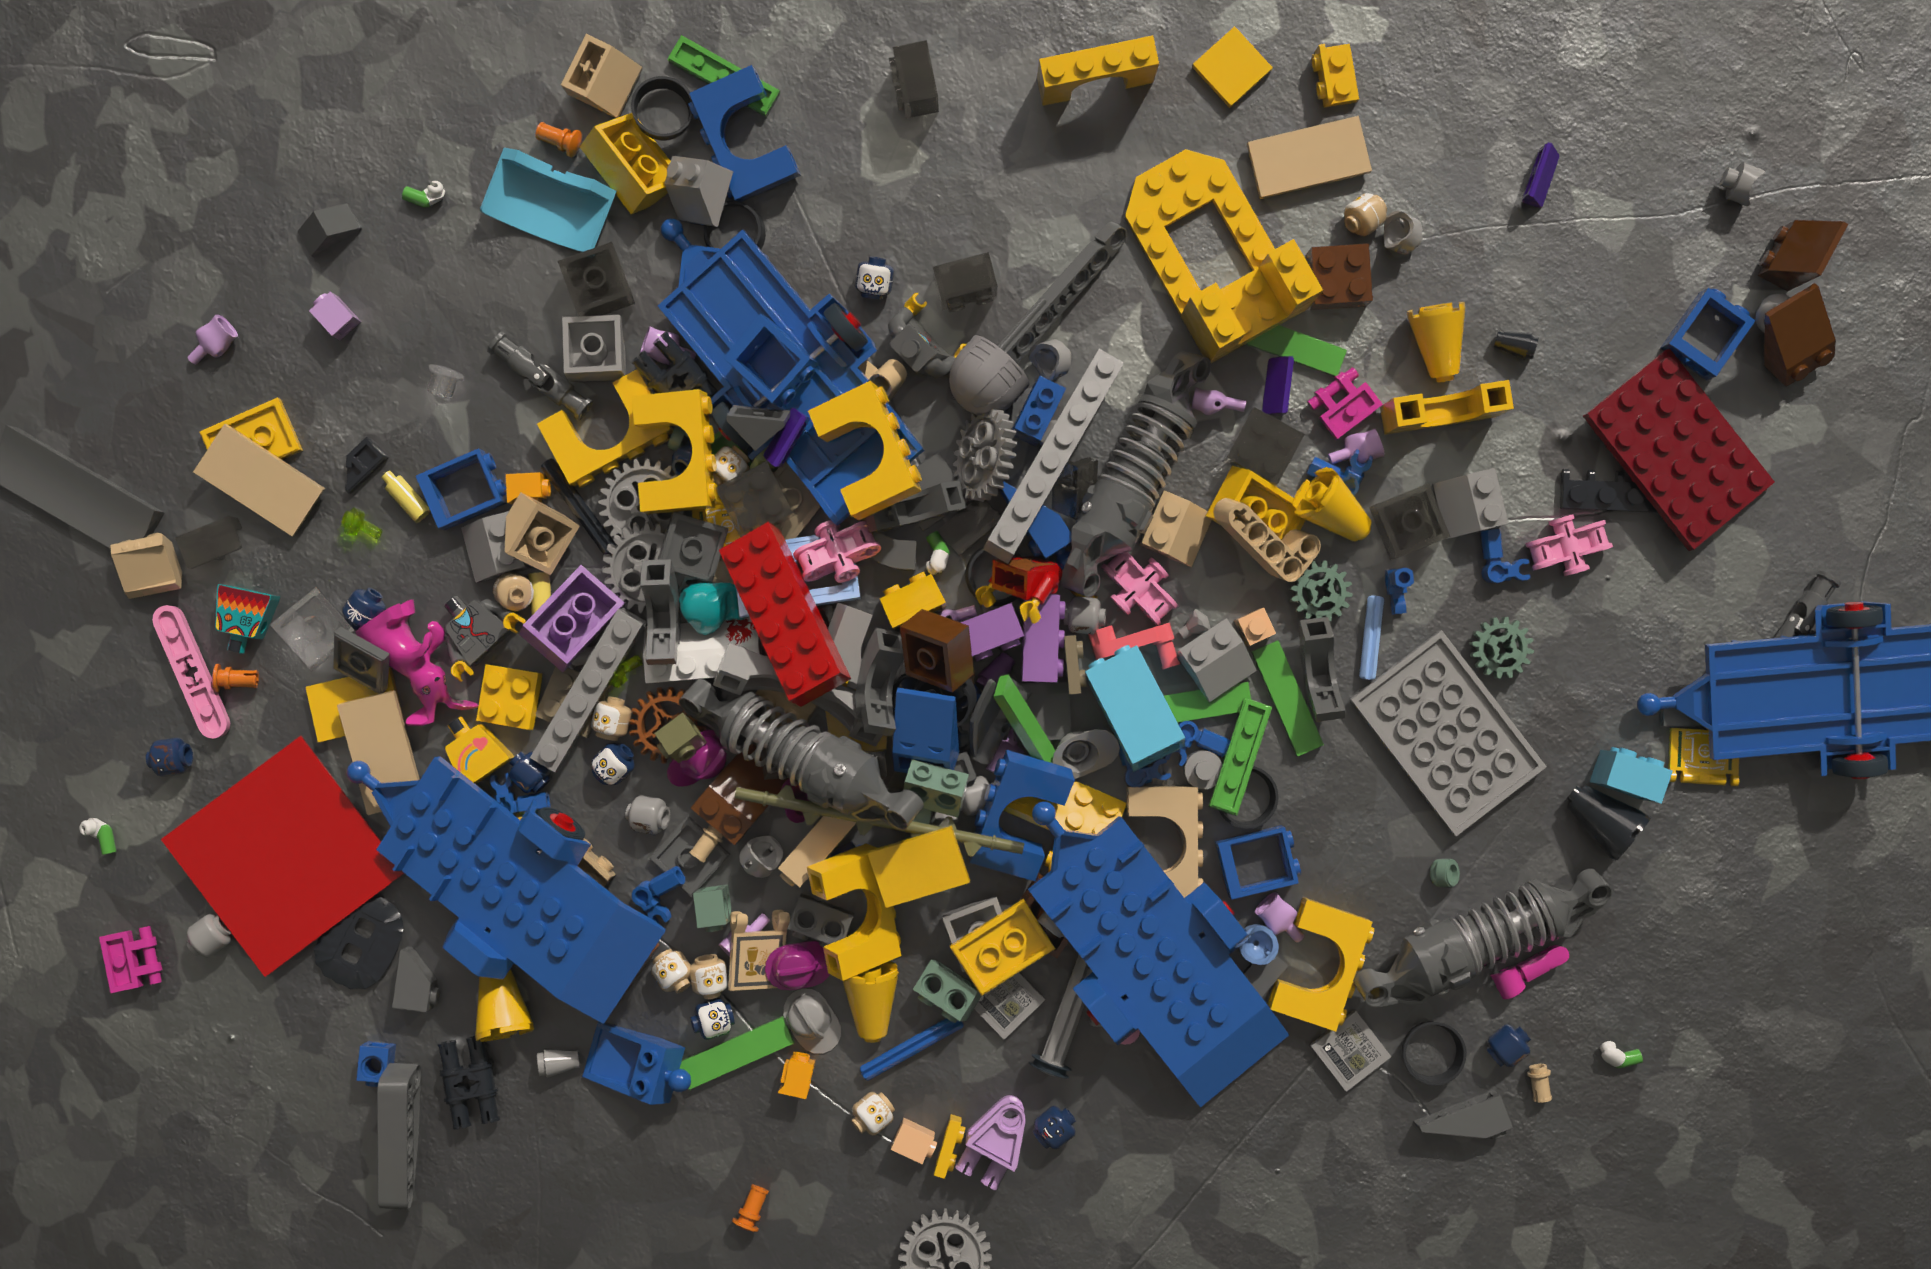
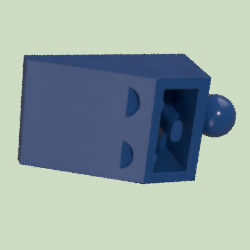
(1046, 533)
(925, 729)
(636, 1064)

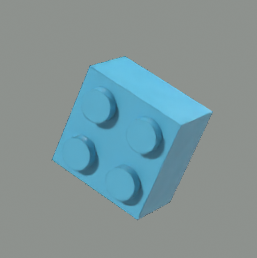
(1630, 775)

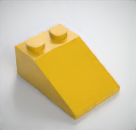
(1265, 500)
(905, 602)

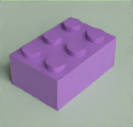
(571, 618)
(994, 630)
(1042, 642)

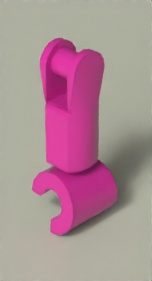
(1510, 979)

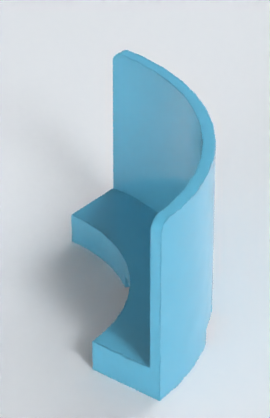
(547, 203)

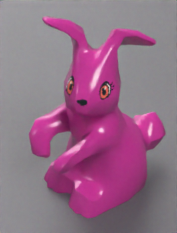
(412, 659)

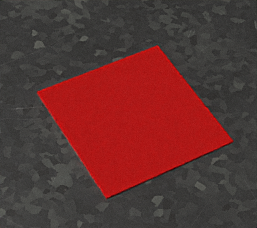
(282, 856)

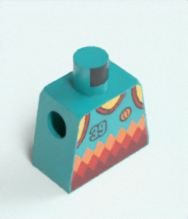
(243, 614)

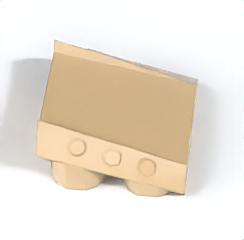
(147, 565)

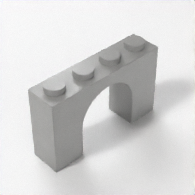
(848, 632)

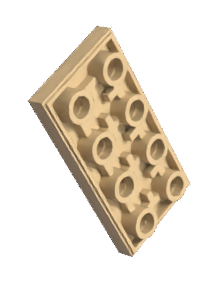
(1309, 157)
(259, 480)
(380, 739)

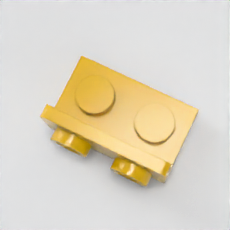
(1336, 75)

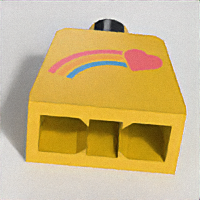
(476, 750)

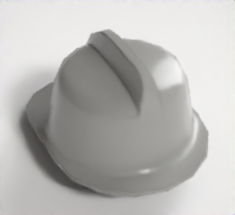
(1086, 751)
(812, 1021)

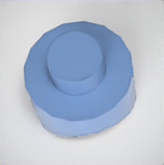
(1261, 946)

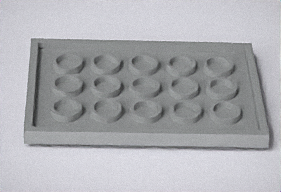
(1447, 733)

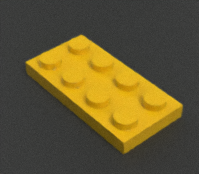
(1084, 811)

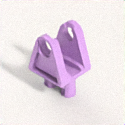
(996, 1139)

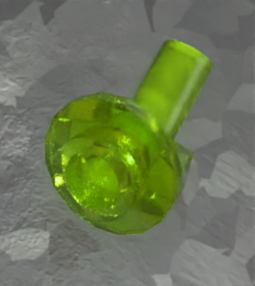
(354, 521)
(619, 677)

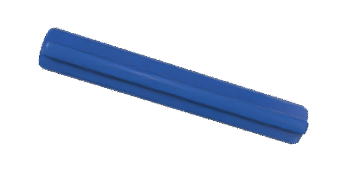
(909, 1048)

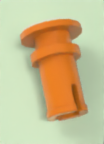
(563, 139)
(233, 678)
(750, 1212)

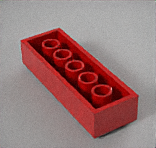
(784, 614)

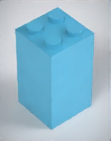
(1134, 707)

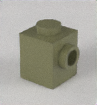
(680, 739)

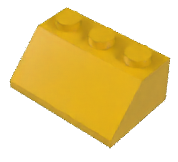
(628, 162)

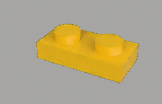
(953, 1134)

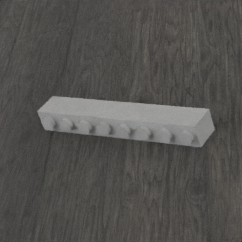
(1053, 456)

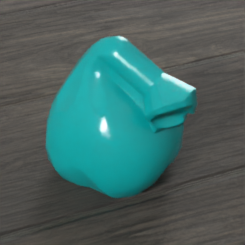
(709, 605)

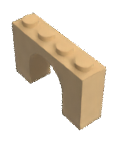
(1182, 807)

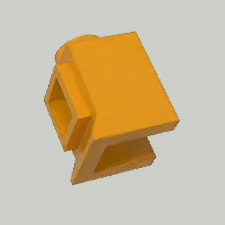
(531, 484)
(797, 1075)

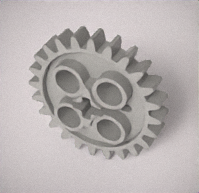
(985, 454)
(622, 515)
(624, 562)
(969, 1250)

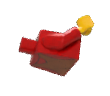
(1023, 578)

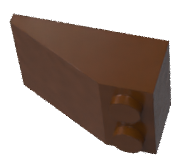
(1800, 252)
(1798, 336)
(731, 815)

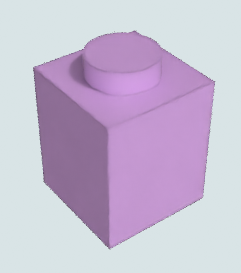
(334, 315)

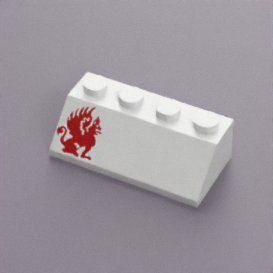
(701, 654)

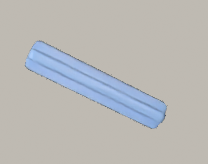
(1371, 637)

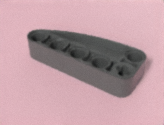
(398, 1134)

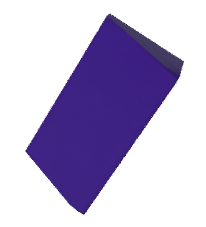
(1541, 176)
(1278, 385)
(786, 438)

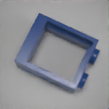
(751, 342)
(1689, 354)
(1038, 410)
(435, 500)
(1228, 868)

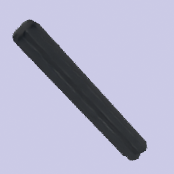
(577, 505)

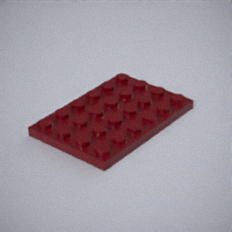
(1678, 449)

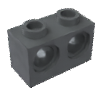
(823, 913)

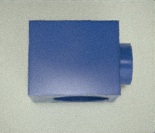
(381, 1051)

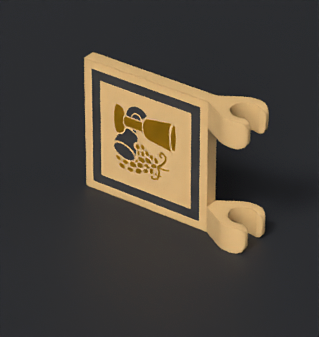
(752, 950)

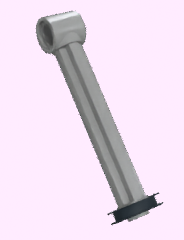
(1064, 1027)

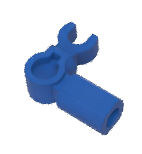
(1353, 474)
(1495, 570)
(1396, 584)
(1204, 739)
(1143, 775)
(508, 801)
(647, 893)

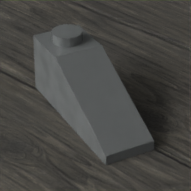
(1477, 1117)

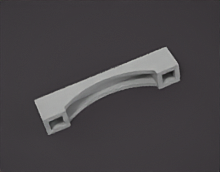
(748, 670)
(588, 689)

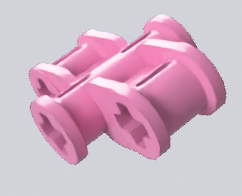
(1568, 545)
(828, 554)
(1147, 594)

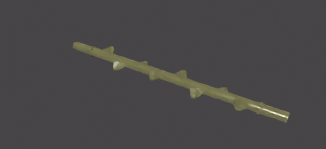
(812, 811)

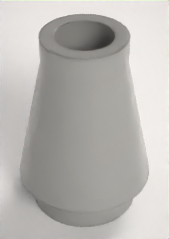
(556, 1062)

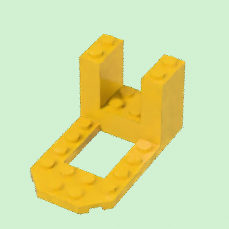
(1244, 309)

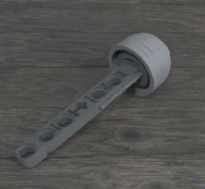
(989, 374)

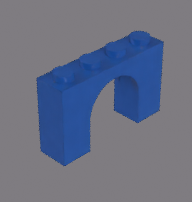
(714, 107)
(1018, 778)

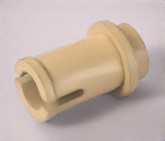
(706, 843)
(1540, 1082)

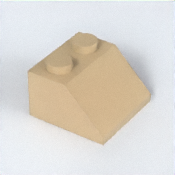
(1176, 529)
(537, 533)

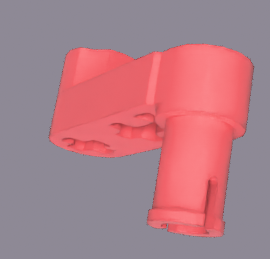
(1105, 642)

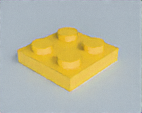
(509, 697)

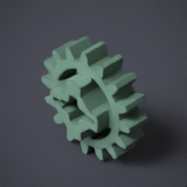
(1337, 600)
(1508, 638)

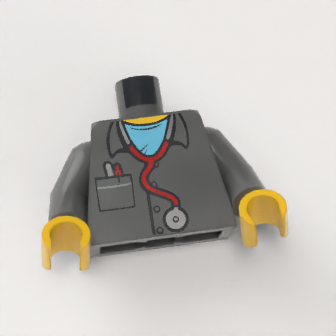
(916, 344)
(476, 632)

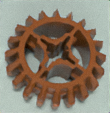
(660, 713)

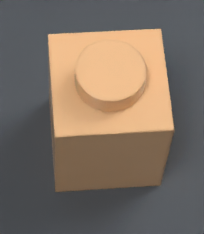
(1254, 627)
(914, 1141)

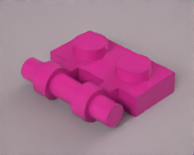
(1348, 411)
(122, 961)

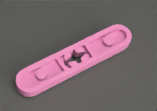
(178, 645)

